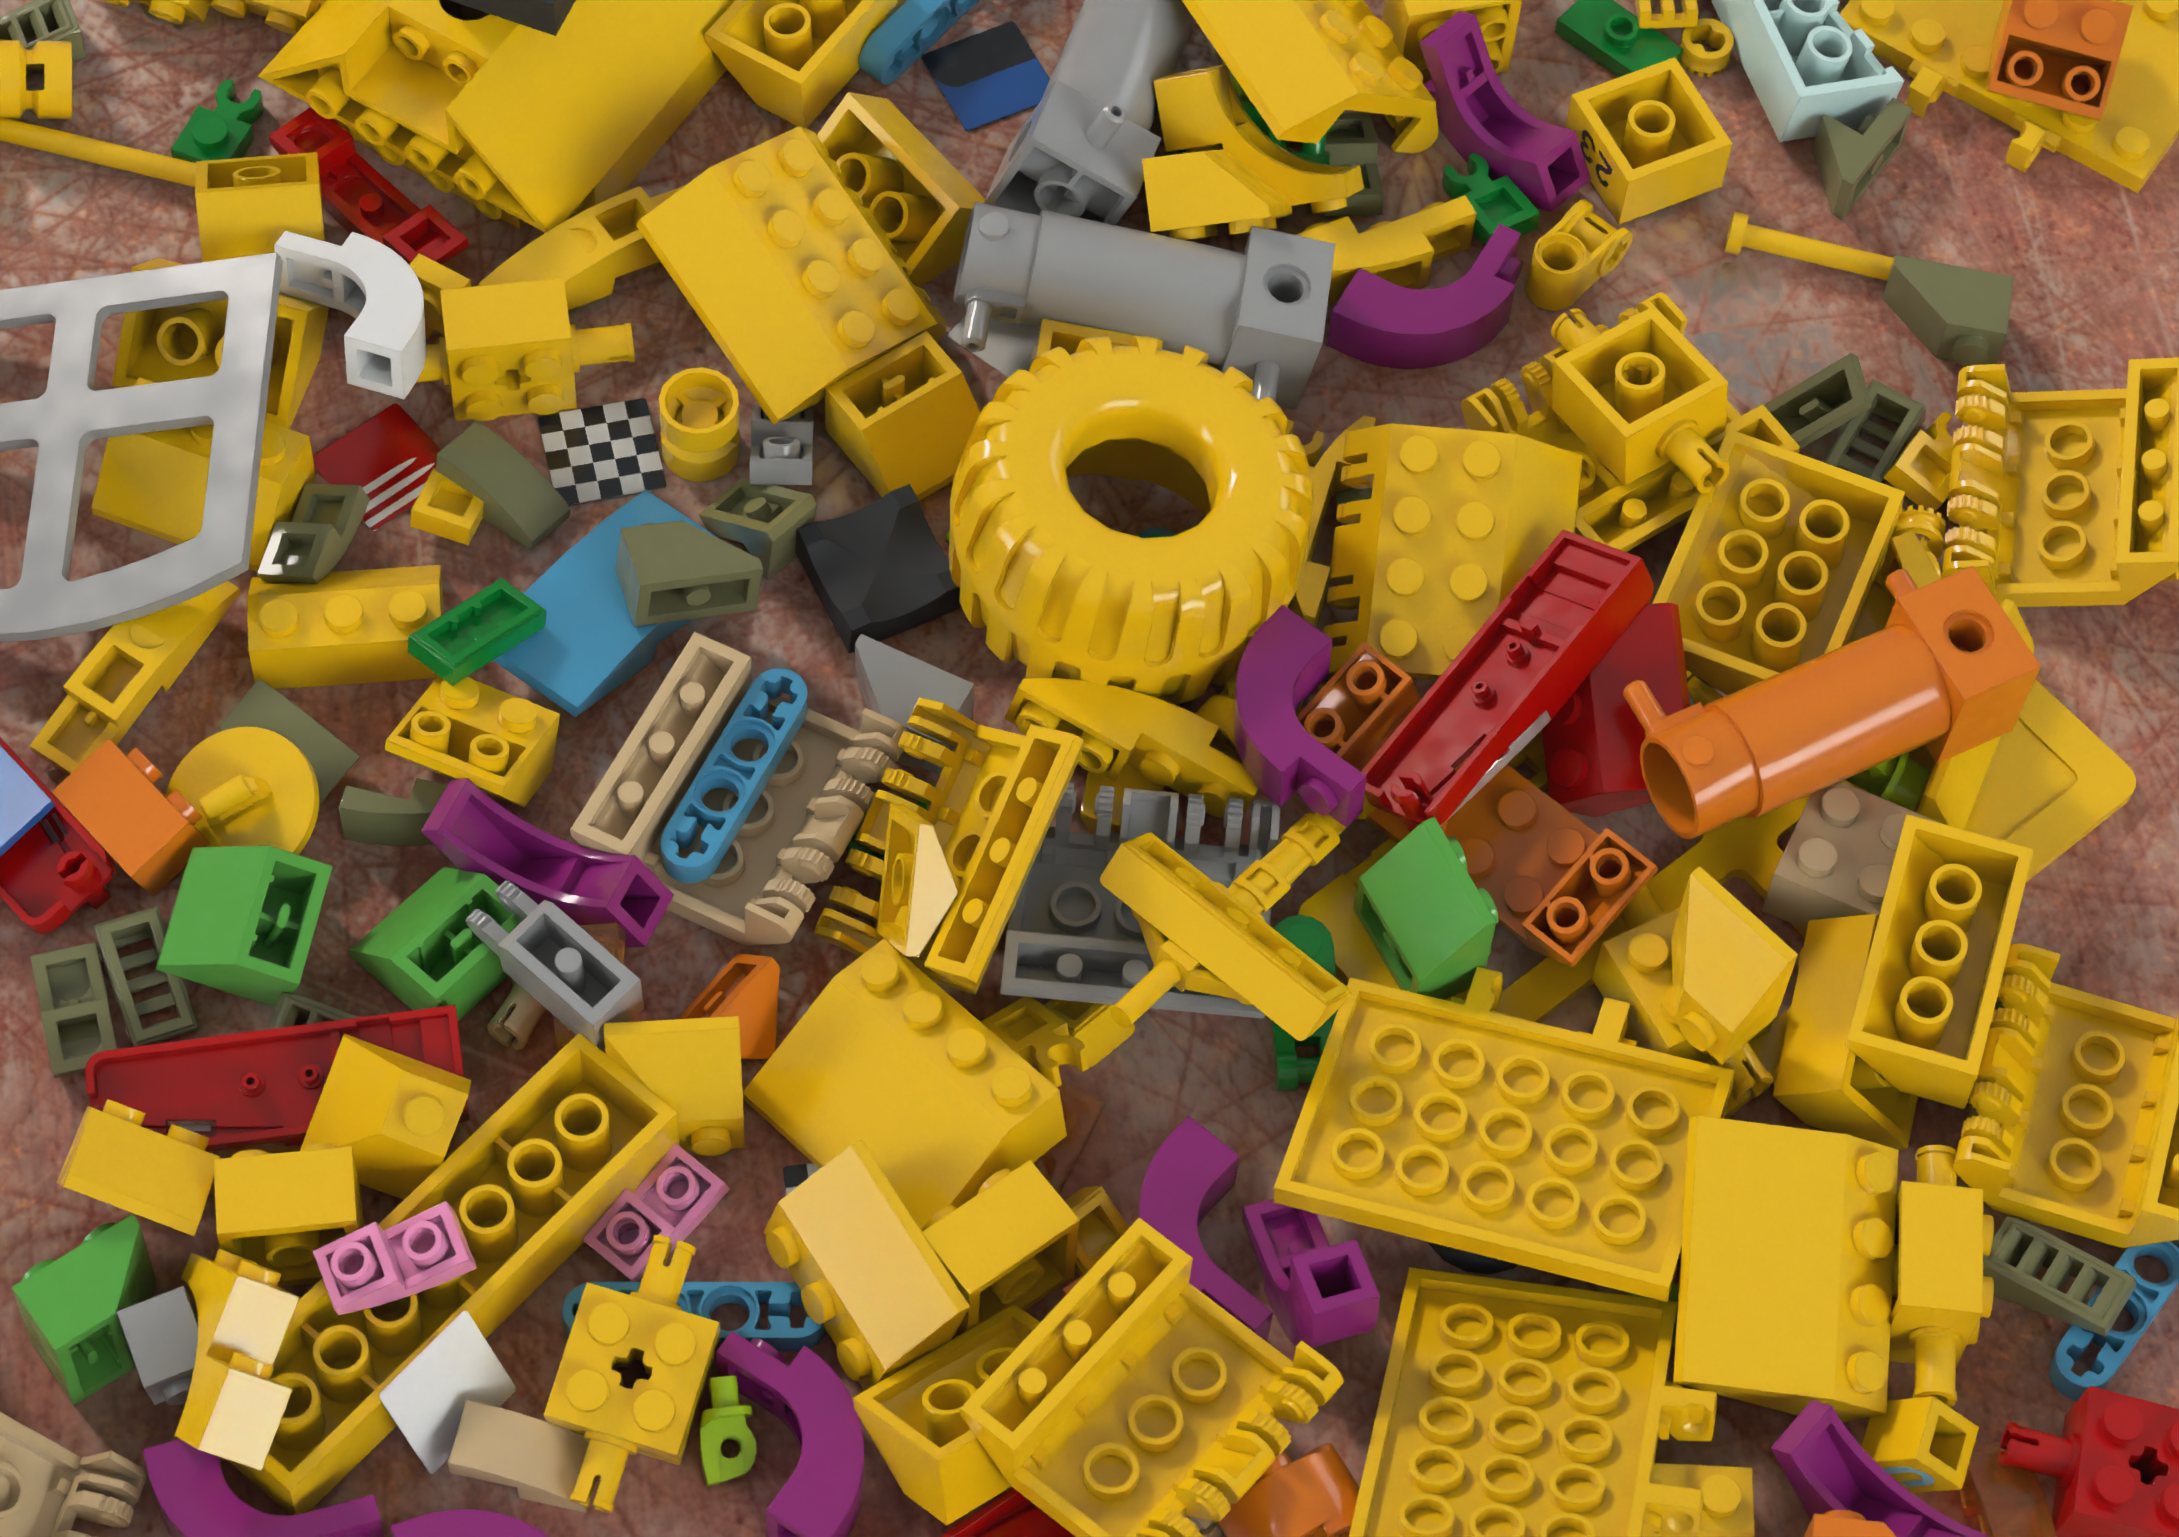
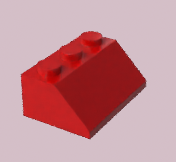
(1596, 736)

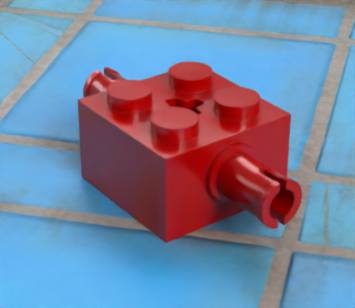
(2110, 1466)

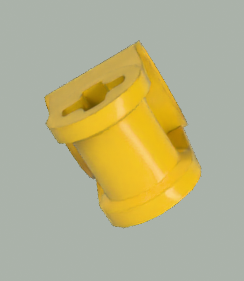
(1574, 257)

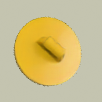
(250, 789)

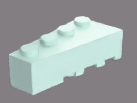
(1807, 64)

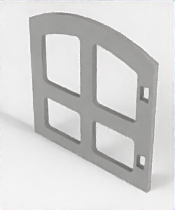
(75, 415)

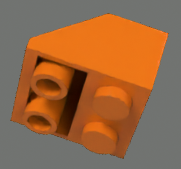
(2058, 53)

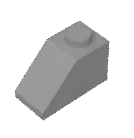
(895, 681)
(163, 1344)

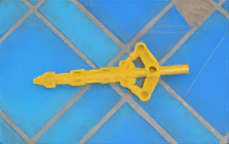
(1257, 890)

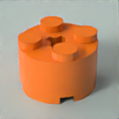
(1297, 1499)

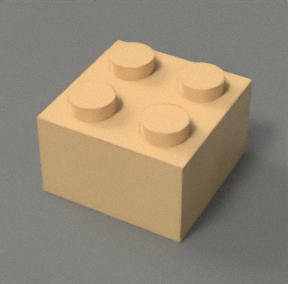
(1837, 857)

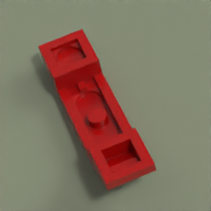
(363, 197)

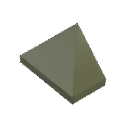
(1822, 401)

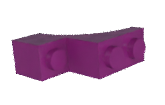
(578, 880)
(1838, 1474)

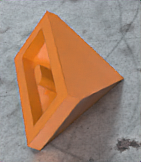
(747, 990)

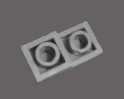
(781, 451)

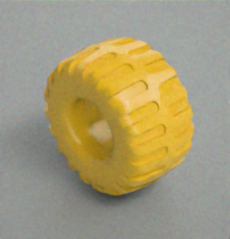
(1106, 602)

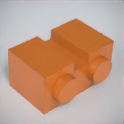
(131, 816)

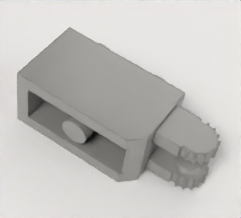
(560, 965)

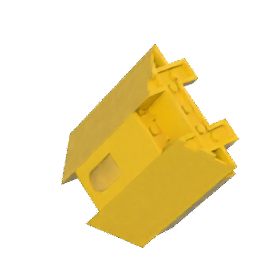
(501, 109)

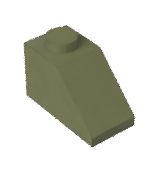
(1951, 308)
(684, 574)

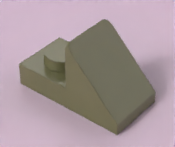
(1853, 158)
(761, 519)

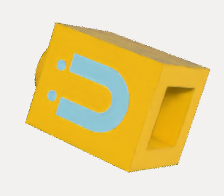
(1921, 1444)

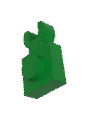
(221, 132)
(1492, 200)

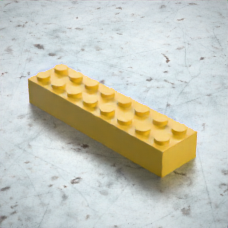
(524, 1201)

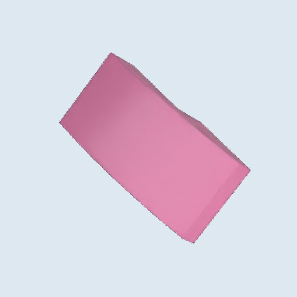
(666, 1203)
(394, 1263)

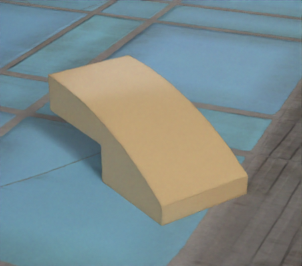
(518, 1453)

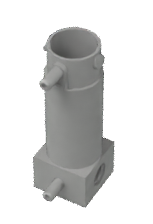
(1094, 121)
(1243, 308)

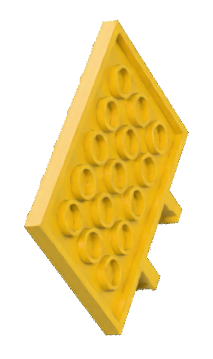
(1950, 49)
(1502, 1134)
(1528, 1415)

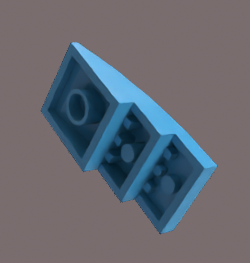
(588, 629)

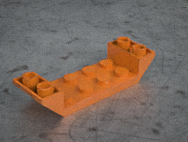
(1541, 864)

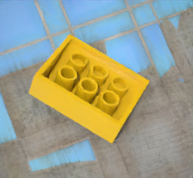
(1775, 562)
(913, 1079)
(1786, 1267)

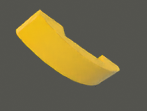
(1325, 478)

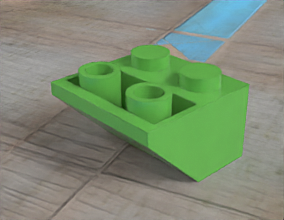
(1427, 913)
(244, 920)
(427, 948)
(75, 1302)

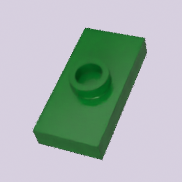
(1614, 37)
(476, 631)

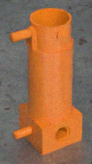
(1936, 676)

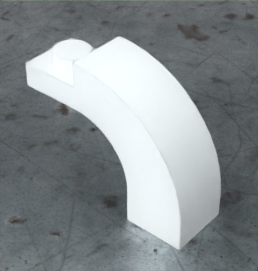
(375, 287)

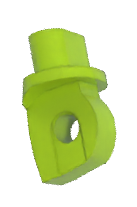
(1895, 780)
(721, 1423)

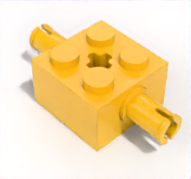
(515, 349)
(1640, 397)
(1639, 971)
(1938, 1273)
(612, 1333)

